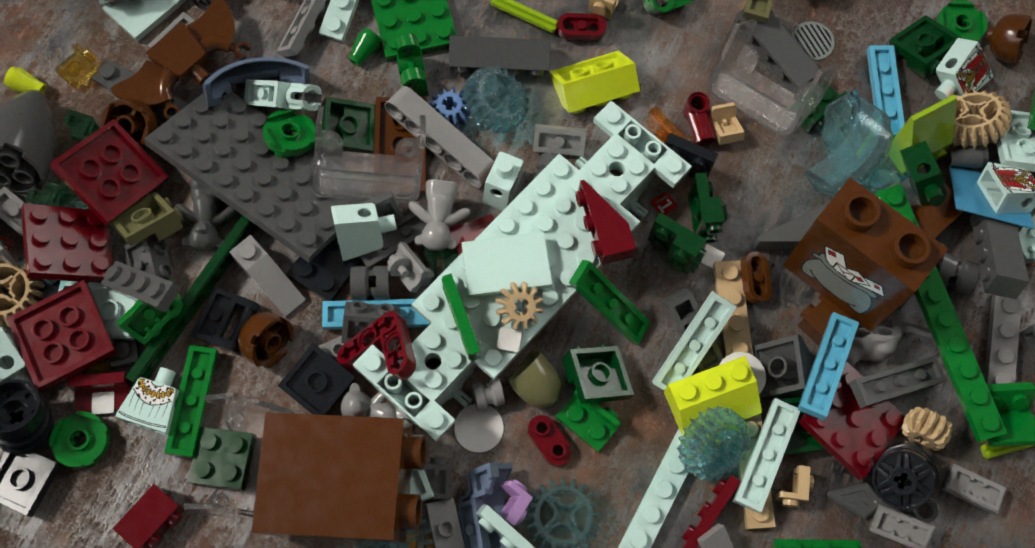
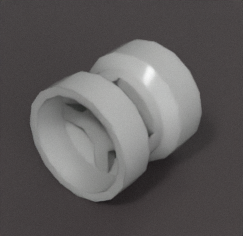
(488, 394)

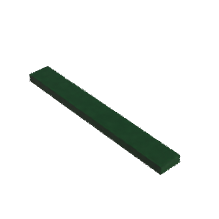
(192, 302)

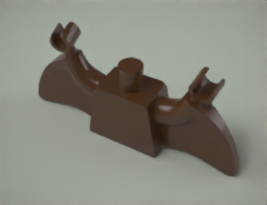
(182, 57)

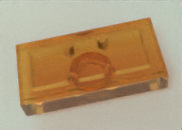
(661, 125)

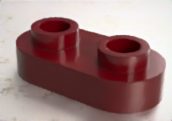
(581, 25)
(549, 440)

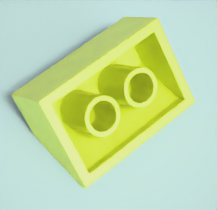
(595, 81)
(726, 385)

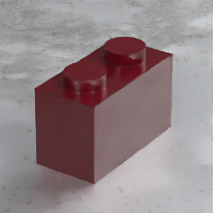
(149, 519)

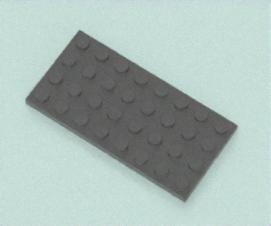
(229, 158)

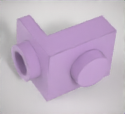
(514, 510)

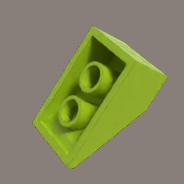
(930, 125)

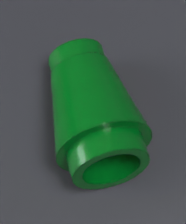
(364, 46)

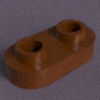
(756, 278)

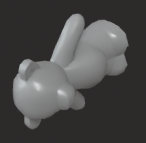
(440, 198)
(360, 404)

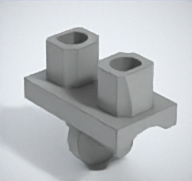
(409, 268)

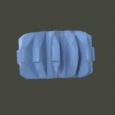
(451, 100)

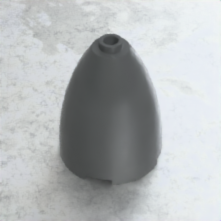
(26, 142)

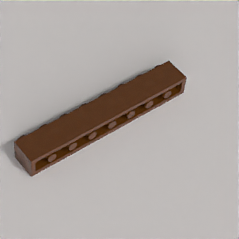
(929, 218)

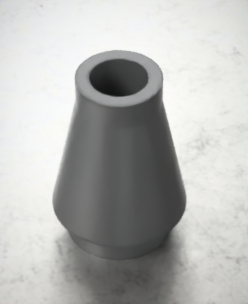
(968, 157)

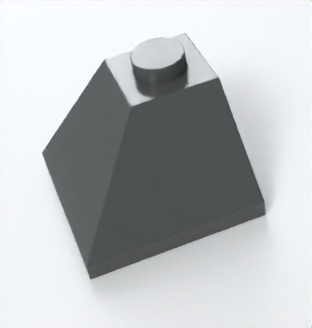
(786, 366)

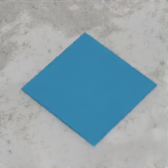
(971, 199)

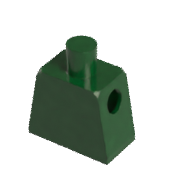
(929, 186)

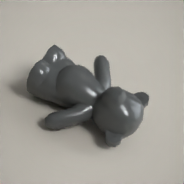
(203, 233)

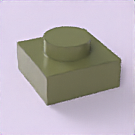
(758, 10)

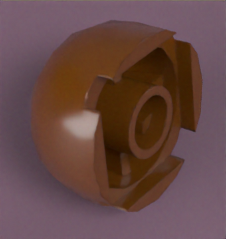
(1009, 37)
(133, 117)
(264, 339)

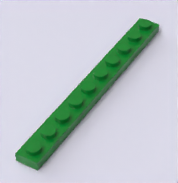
(952, 341)

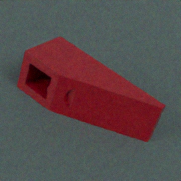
(608, 228)

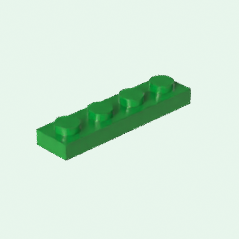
(609, 302)
(190, 402)

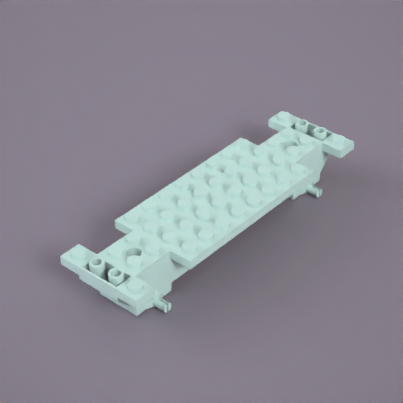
(545, 207)

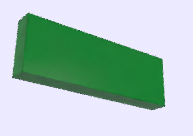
(460, 317)

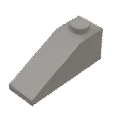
(267, 276)

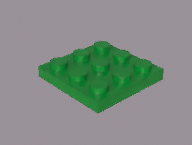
(424, 18)

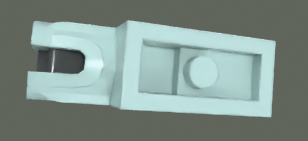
(282, 95)

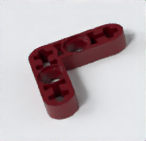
(386, 332)

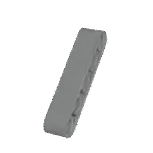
(441, 136)

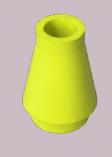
(20, 80)

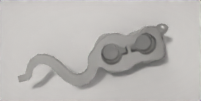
(880, 342)

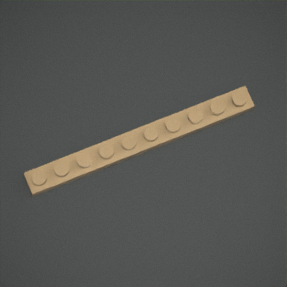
(737, 338)

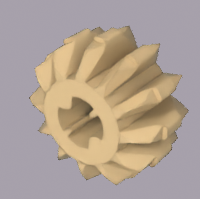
(509, 306)
(927, 428)

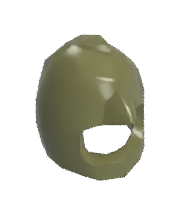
(536, 381)

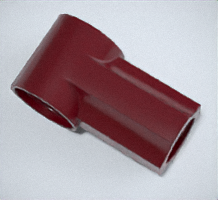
(700, 120)

